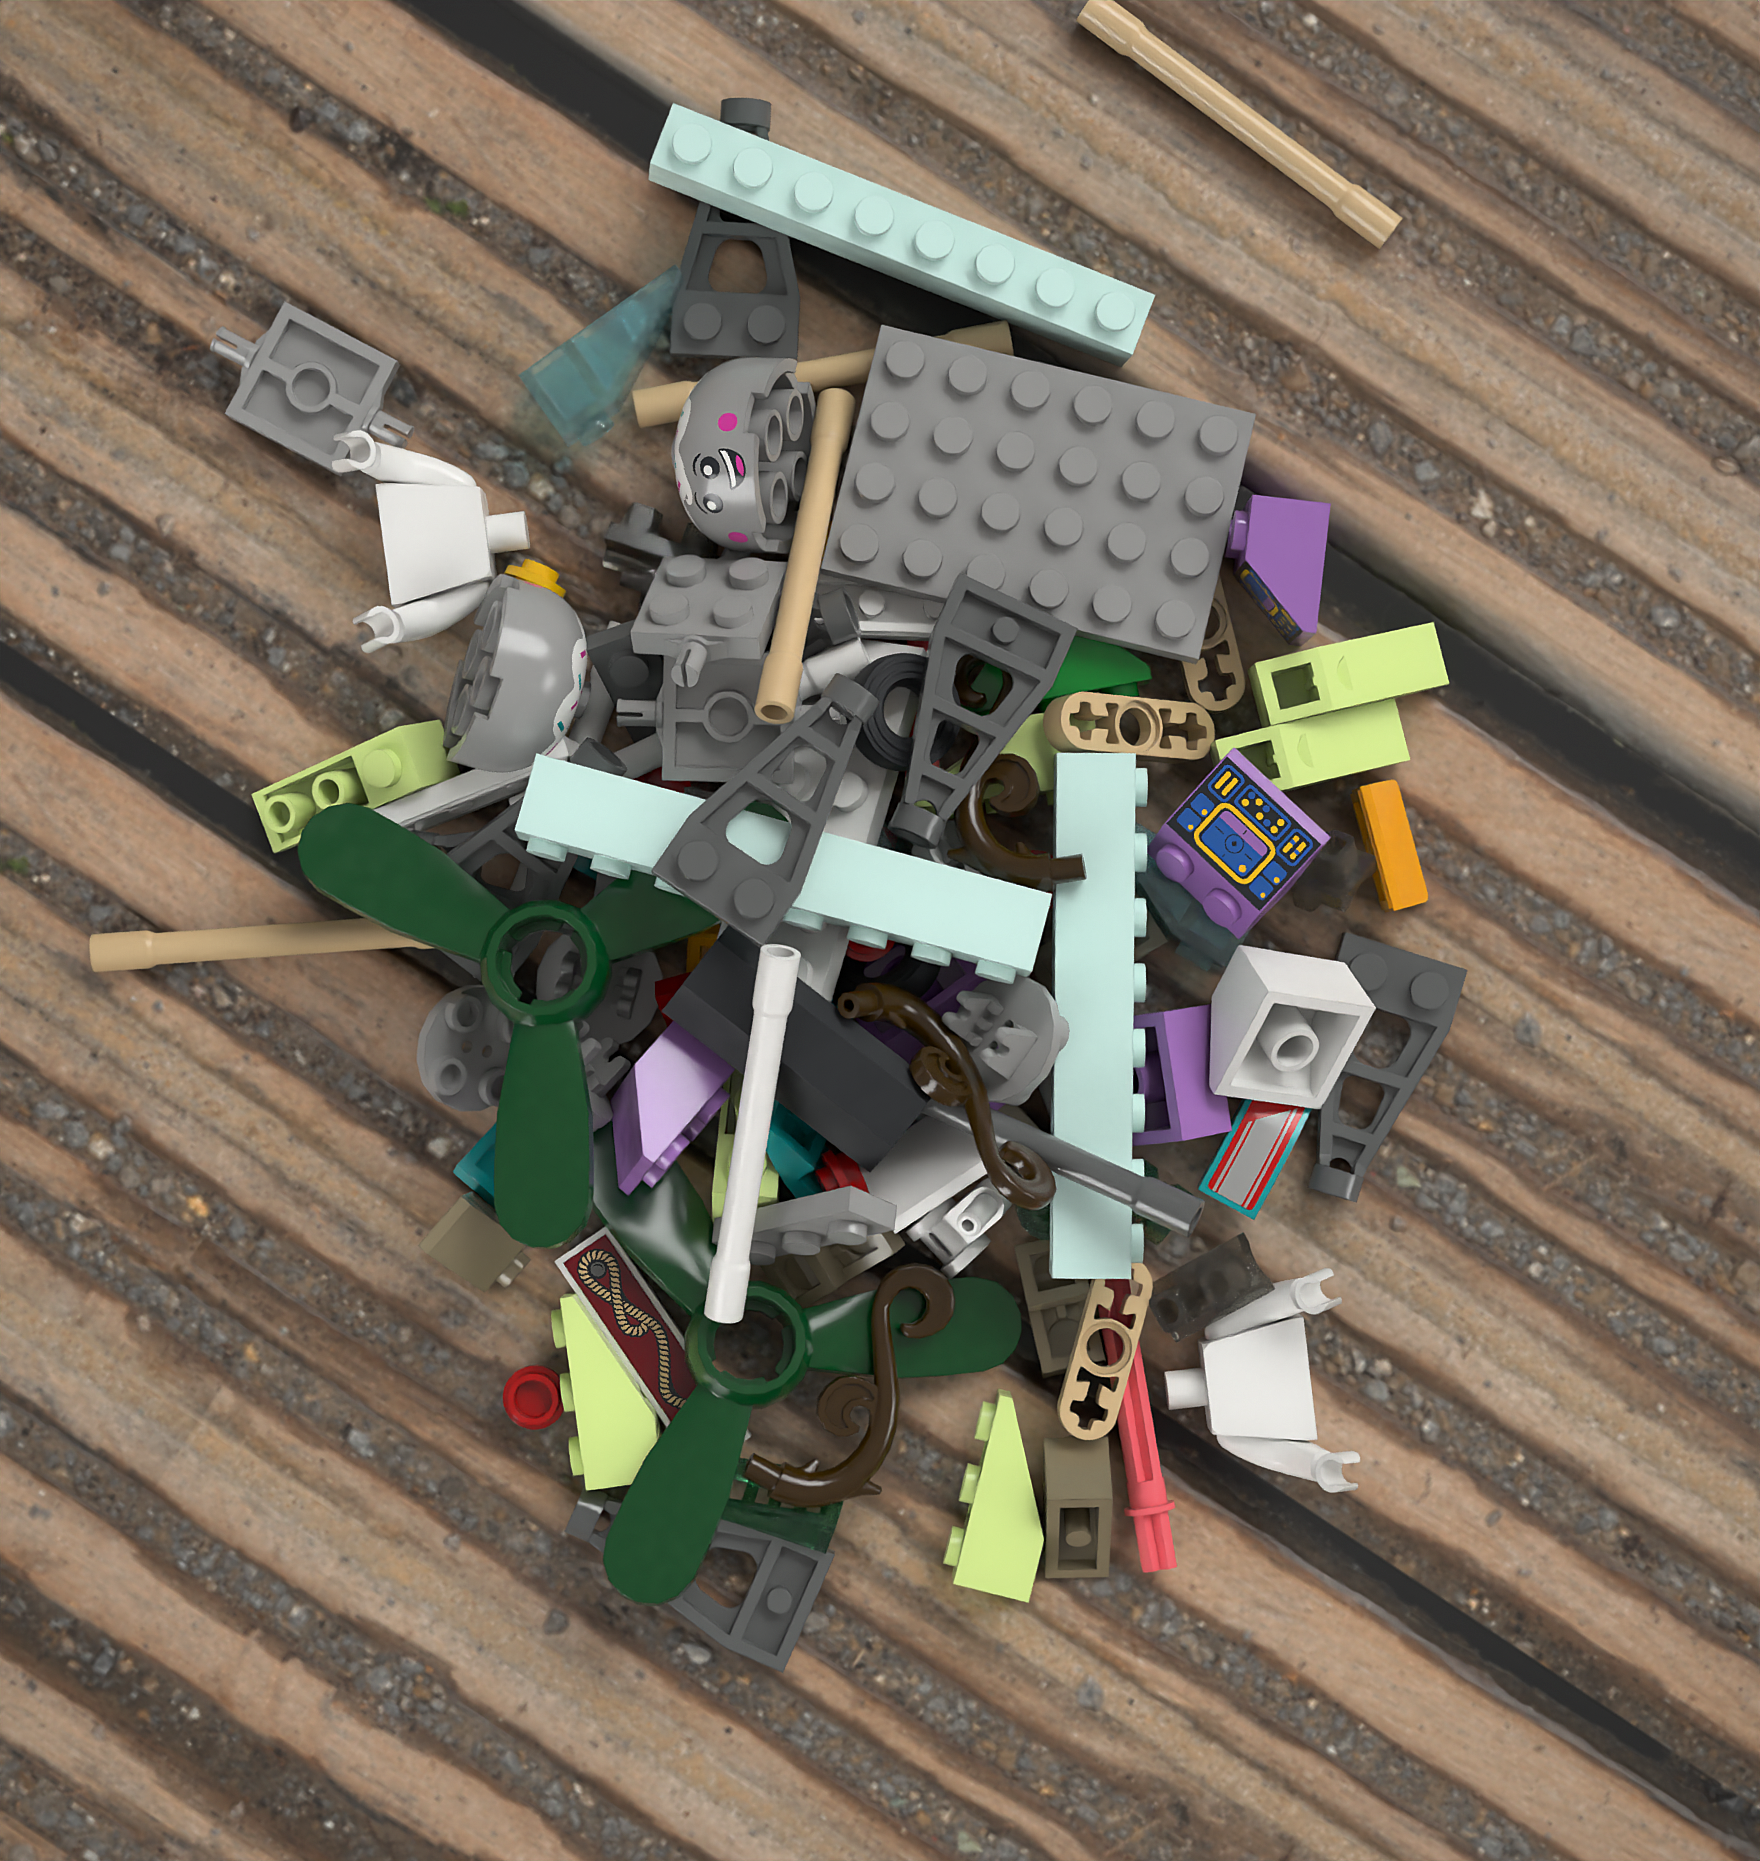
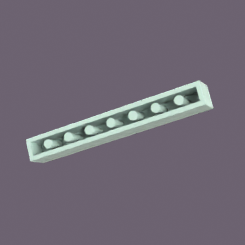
(899, 236)
(848, 884)
(1096, 995)

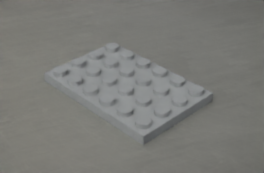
(1041, 486)

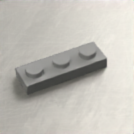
(816, 1221)

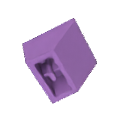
(663, 1096)

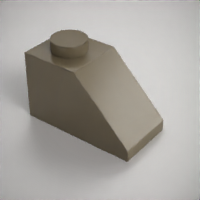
(475, 1244)
(1076, 1507)

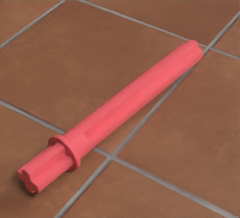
(1139, 1448)

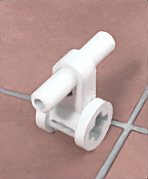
(958, 1229)

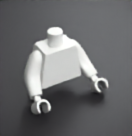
(433, 539)
(1260, 1384)

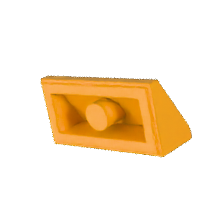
(1389, 838)

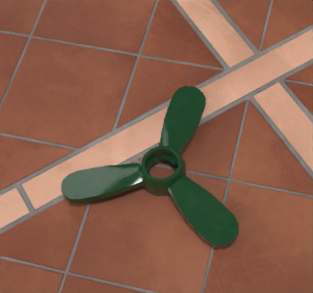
(544, 1100)
(691, 1469)

